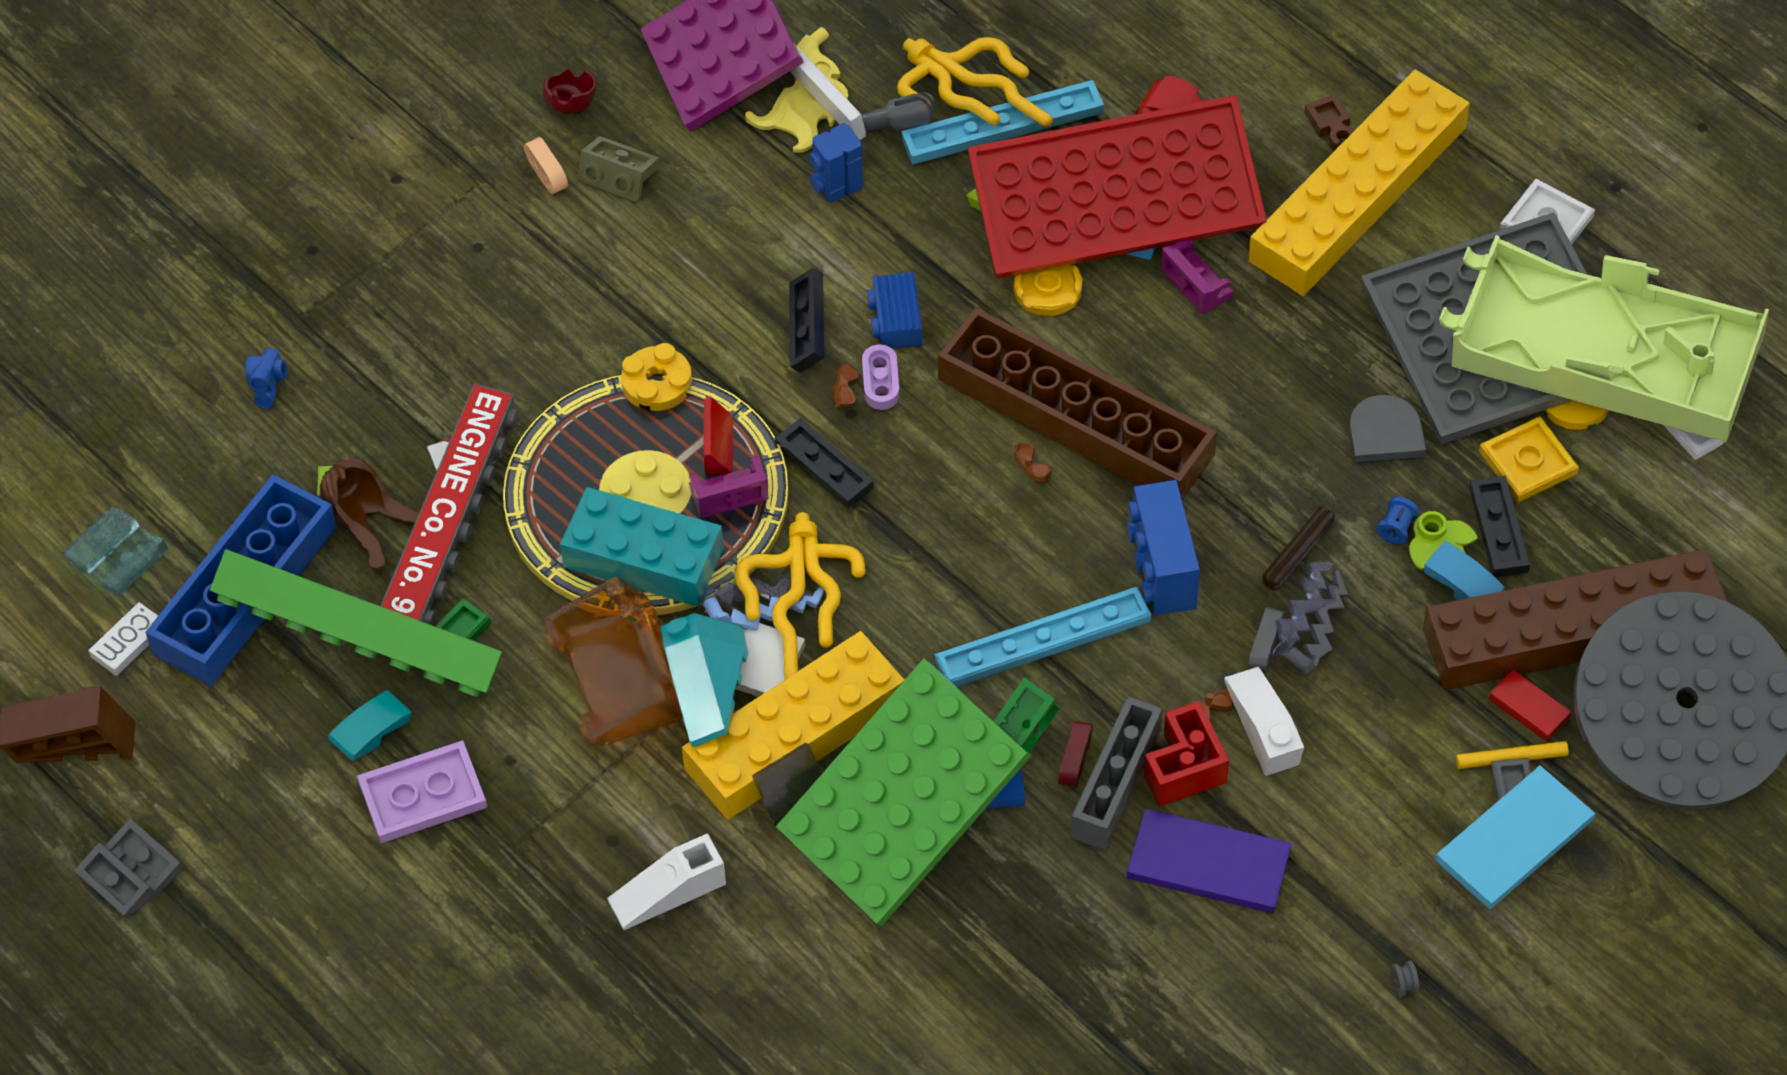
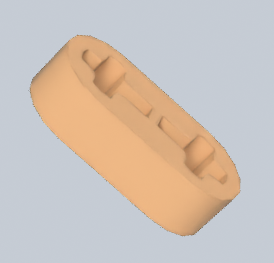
(545, 165)

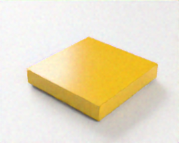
(1529, 459)

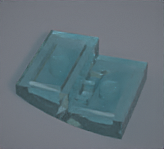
(115, 551)

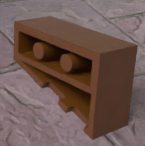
(67, 724)

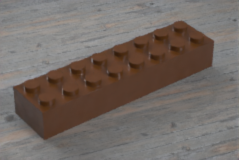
(1075, 403)
(1550, 620)

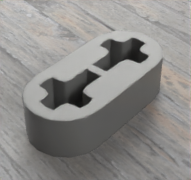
(1265, 639)

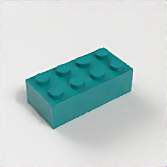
(642, 546)

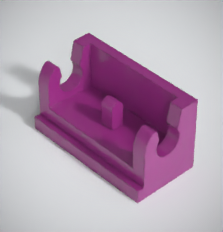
(1194, 276)
(729, 490)

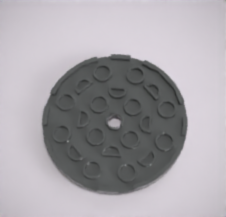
(1631, 708)

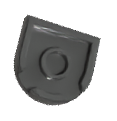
(1385, 430)

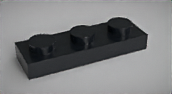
(806, 320)
(824, 463)
(1499, 526)

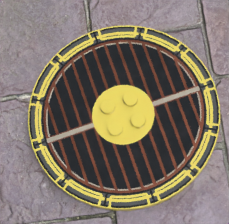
(638, 454)

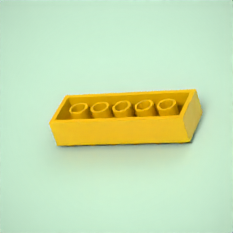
(816, 706)

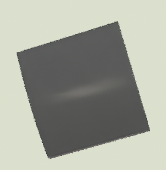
(129, 868)

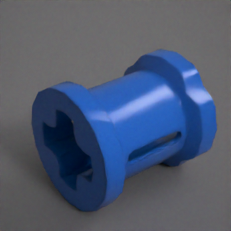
(1385, 526)

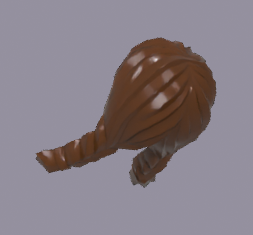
(358, 491)

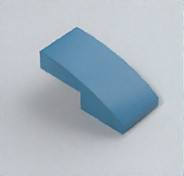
(1461, 573)

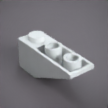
(670, 882)

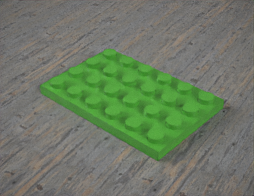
(903, 791)

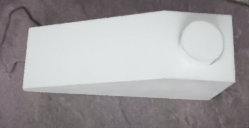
(1265, 721)

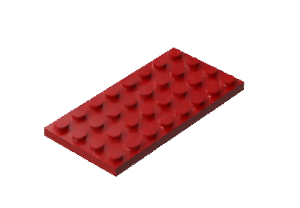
(1116, 186)

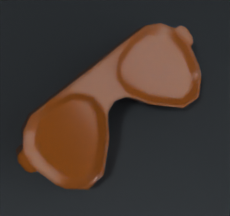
(843, 393)
(1024, 456)
(1218, 701)

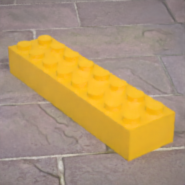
(1358, 182)

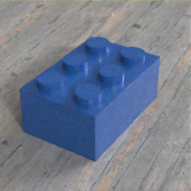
(1163, 548)

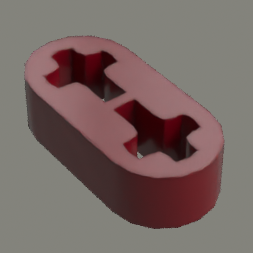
(1075, 753)

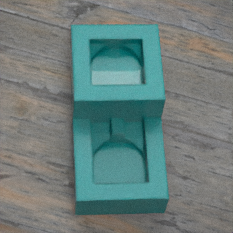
(365, 726)

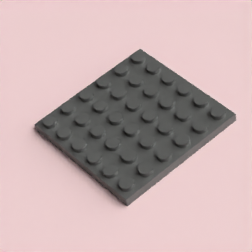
(1409, 306)

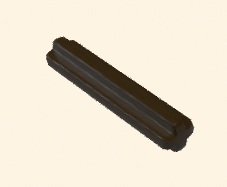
(1298, 548)

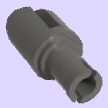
(901, 113)

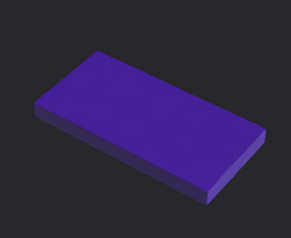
(1209, 860)

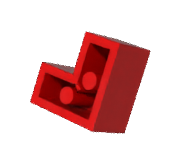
(1192, 759)

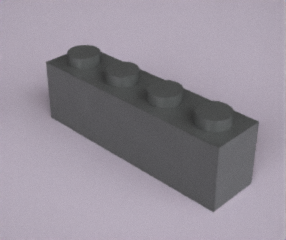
(1116, 773)

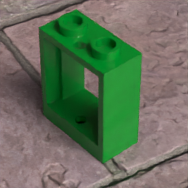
(1025, 711)

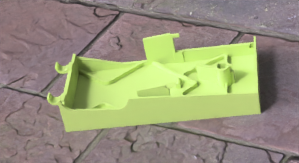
(1607, 339)

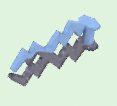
(728, 592)

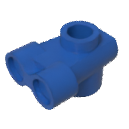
(263, 376)

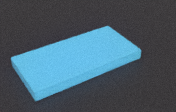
(1515, 837)

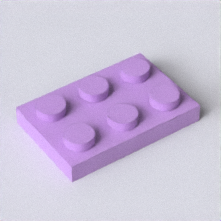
(422, 791)

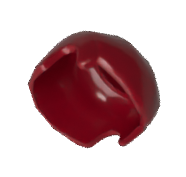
(569, 92)

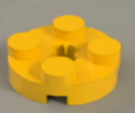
(656, 360)

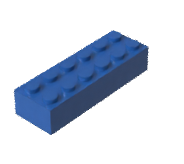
(277, 528)

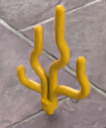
(943, 64)
(802, 553)

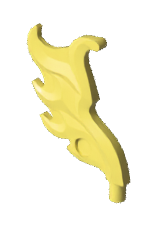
(796, 108)

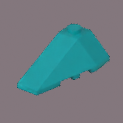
(705, 670)

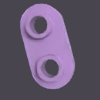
(882, 379)

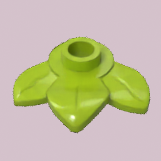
(1426, 542)

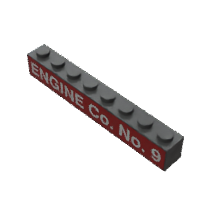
(450, 504)

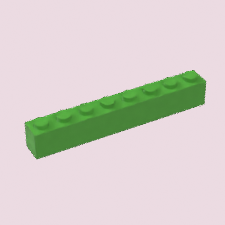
(356, 621)

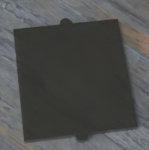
(787, 781)

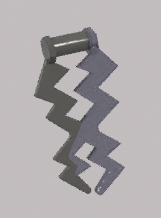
(1315, 604)

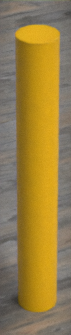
(1532, 752)

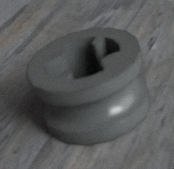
(1405, 979)

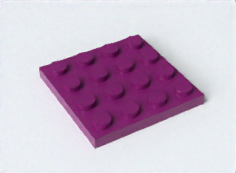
(719, 53)

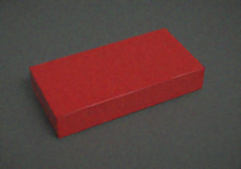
(1530, 705)

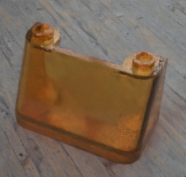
(617, 661)

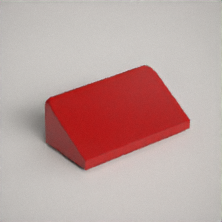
(717, 438)

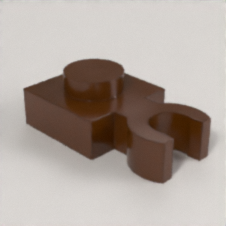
(1329, 118)

